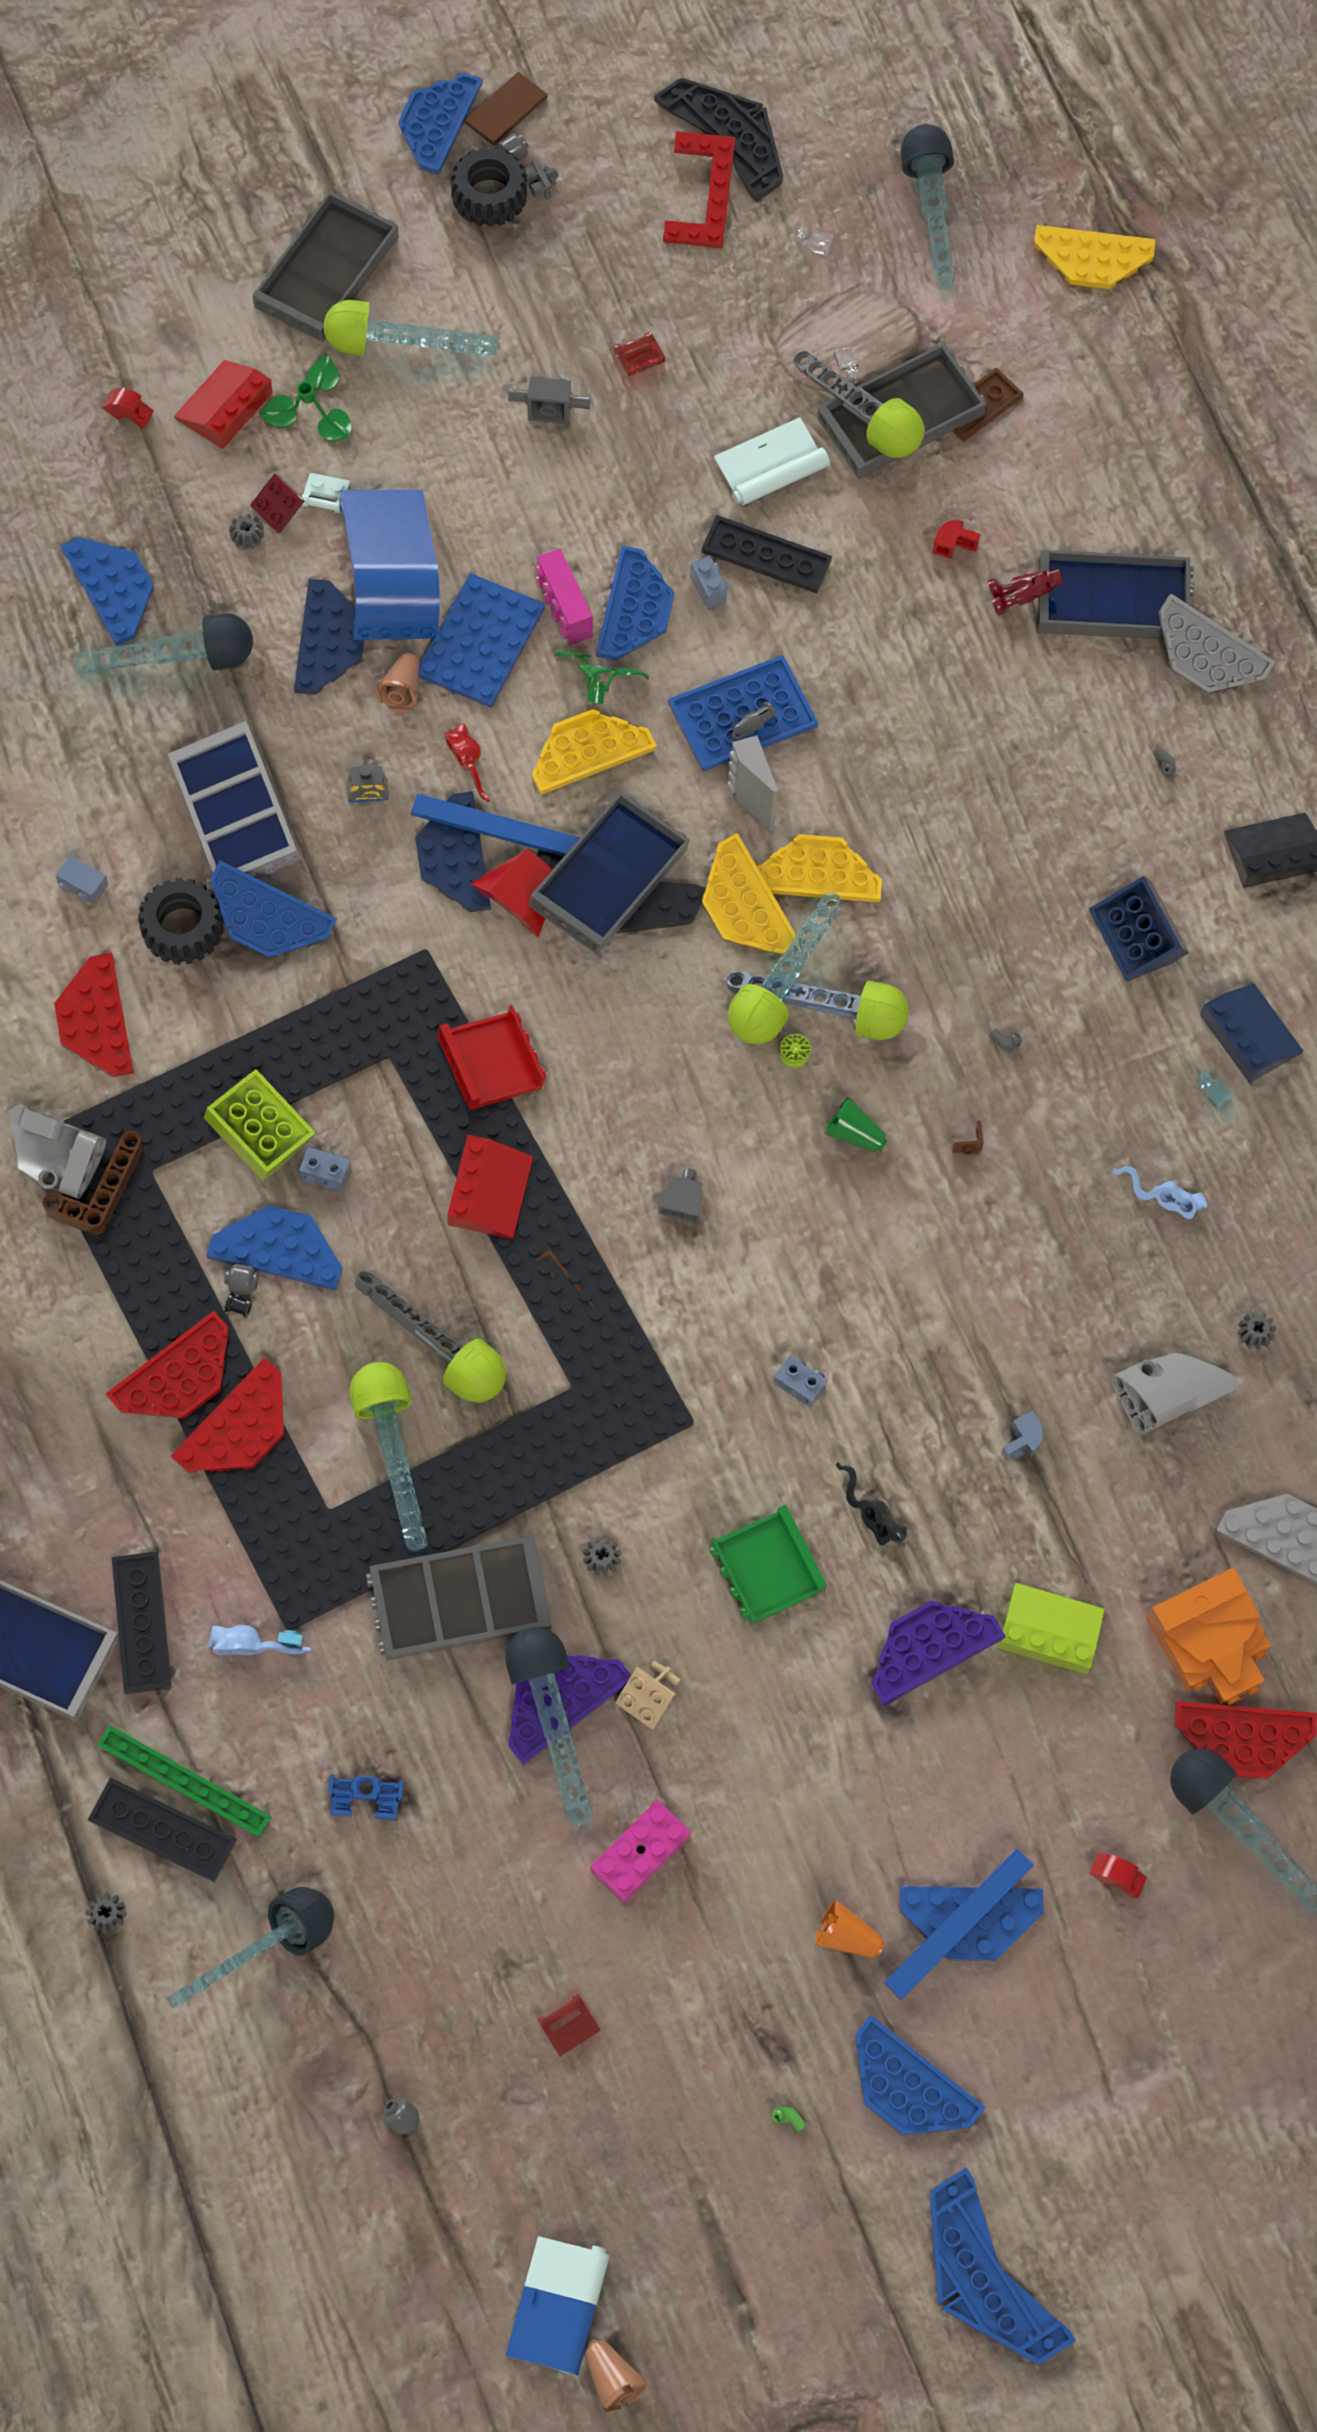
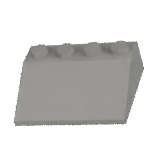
(753, 781)

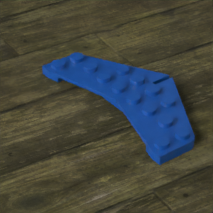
(988, 2295)

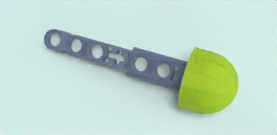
(878, 1012)

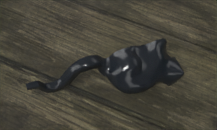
(874, 1513)

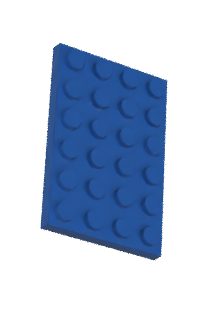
(480, 640)
(715, 708)

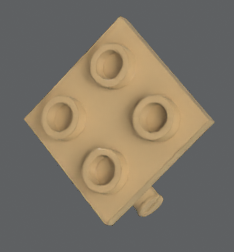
(646, 1696)

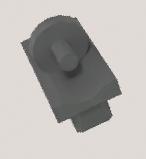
(544, 178)

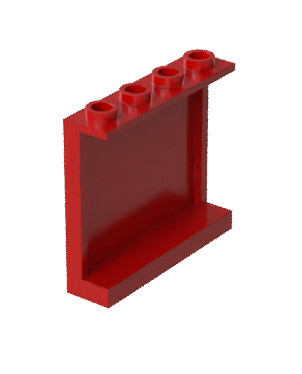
(492, 1059)

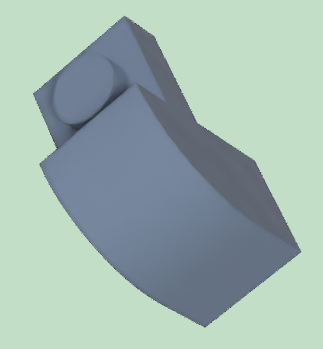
(1029, 1435)

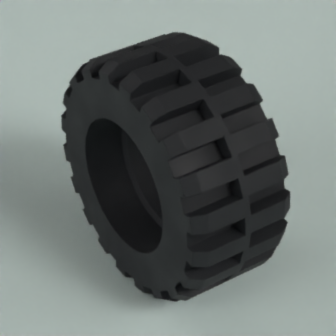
(489, 165)
(176, 896)

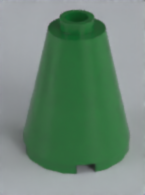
(855, 1127)

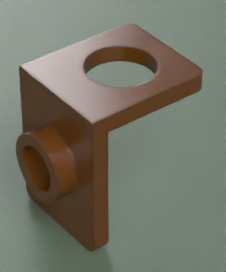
(970, 1147)

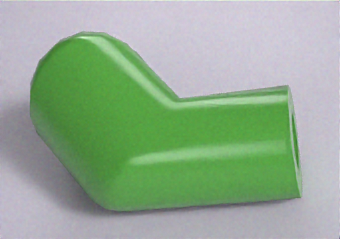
(788, 2115)

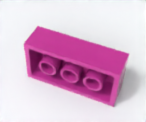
(564, 597)
(624, 1869)

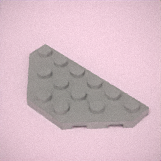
(1208, 652)
(1277, 1530)

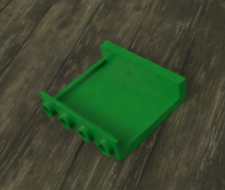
(768, 1566)

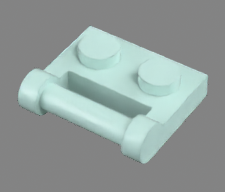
(324, 487)

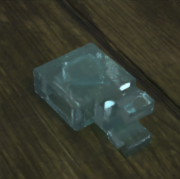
(1217, 1092)

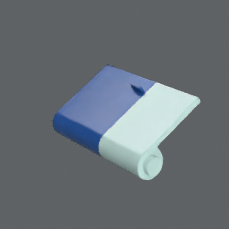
(558, 2305)

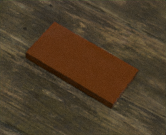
(505, 108)
(999, 396)

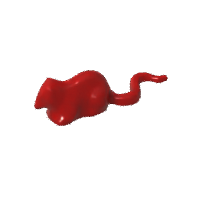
(466, 753)

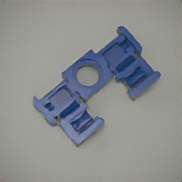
(345, 1789)

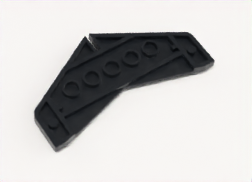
(731, 116)
(664, 907)

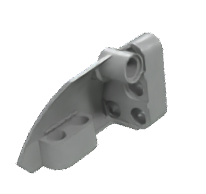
(1168, 1389)

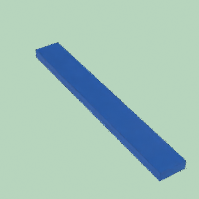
(493, 825)
(958, 1924)

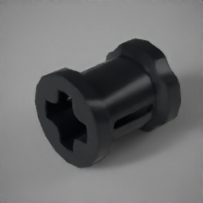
(238, 1305)

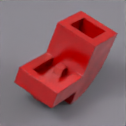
(127, 403)
(952, 535)
(1118, 1873)

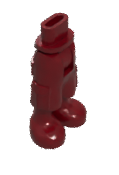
(1025, 589)

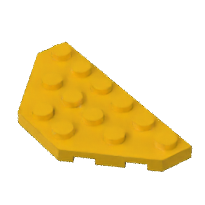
(1093, 257)
(586, 747)
(820, 866)
(742, 901)

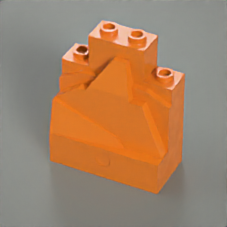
(1213, 1637)

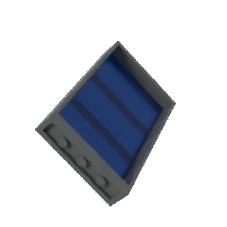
(1111, 593)
(609, 872)

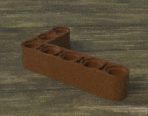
(103, 1191)

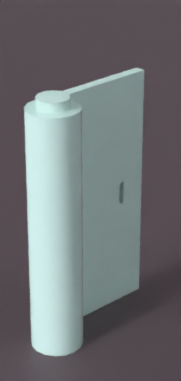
(771, 461)

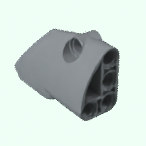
(53, 1147)

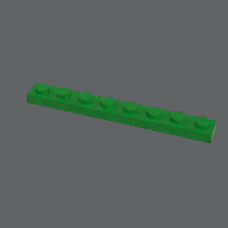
(184, 1781)

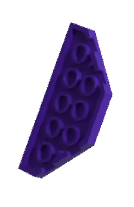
(929, 1644)
(581, 1689)

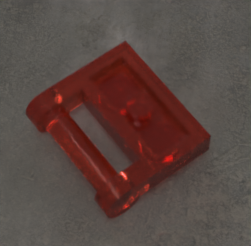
(641, 358)
(572, 2033)

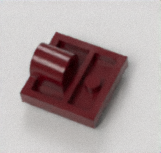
(277, 503)

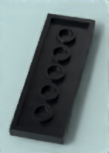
(766, 554)
(141, 1622)
(162, 1830)

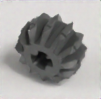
(246, 531)
(1249, 1335)
(596, 1550)
(110, 1905)

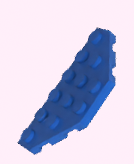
(436, 117)
(113, 584)
(636, 606)
(266, 916)
(279, 1245)
(990, 1936)
(907, 2087)

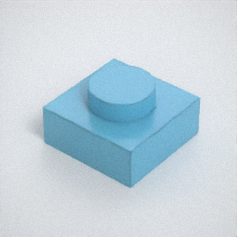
(291, 1639)

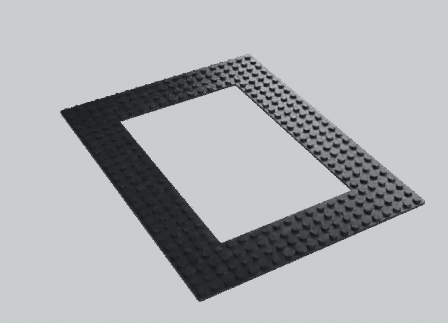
(618, 1389)

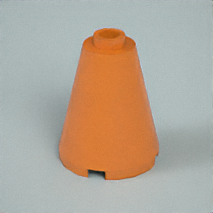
(848, 1933)

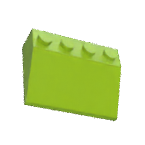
(258, 1125)
(1051, 1628)

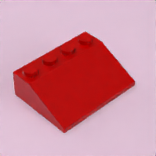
(225, 402)
(489, 1188)

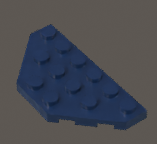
(326, 638)
(453, 859)

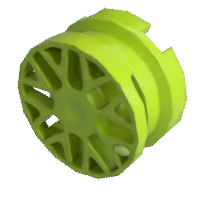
(794, 1051)

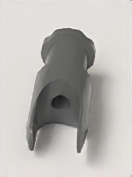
(754, 721)

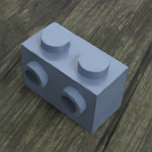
(709, 582)
(81, 880)
(325, 1169)
(800, 1381)

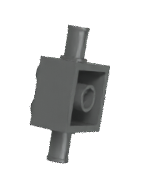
(549, 400)

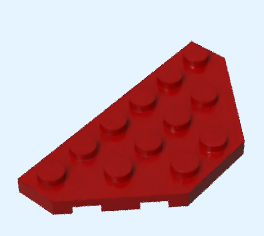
(93, 1017)
(179, 1375)
(240, 1428)
(1248, 1738)

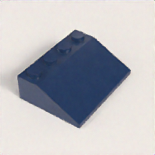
(1138, 929)
(1250, 1031)

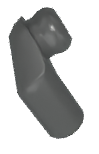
(1168, 762)

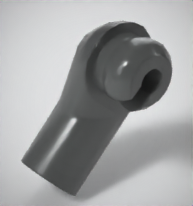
(1006, 1042)

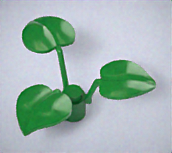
(322, 375)
(596, 688)

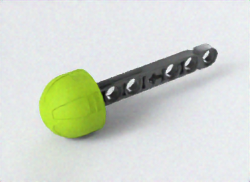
(893, 428)
(473, 1370)

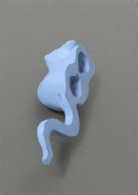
(1168, 1195)
(244, 1641)

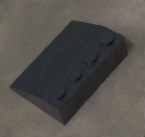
(1273, 849)

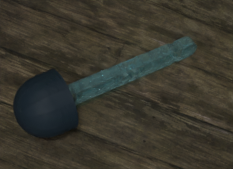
(926, 156)
(224, 641)
(535, 1657)
(1201, 1780)
(298, 1921)

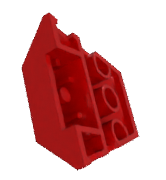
(512, 886)

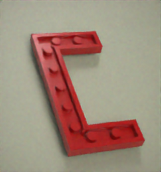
(712, 232)

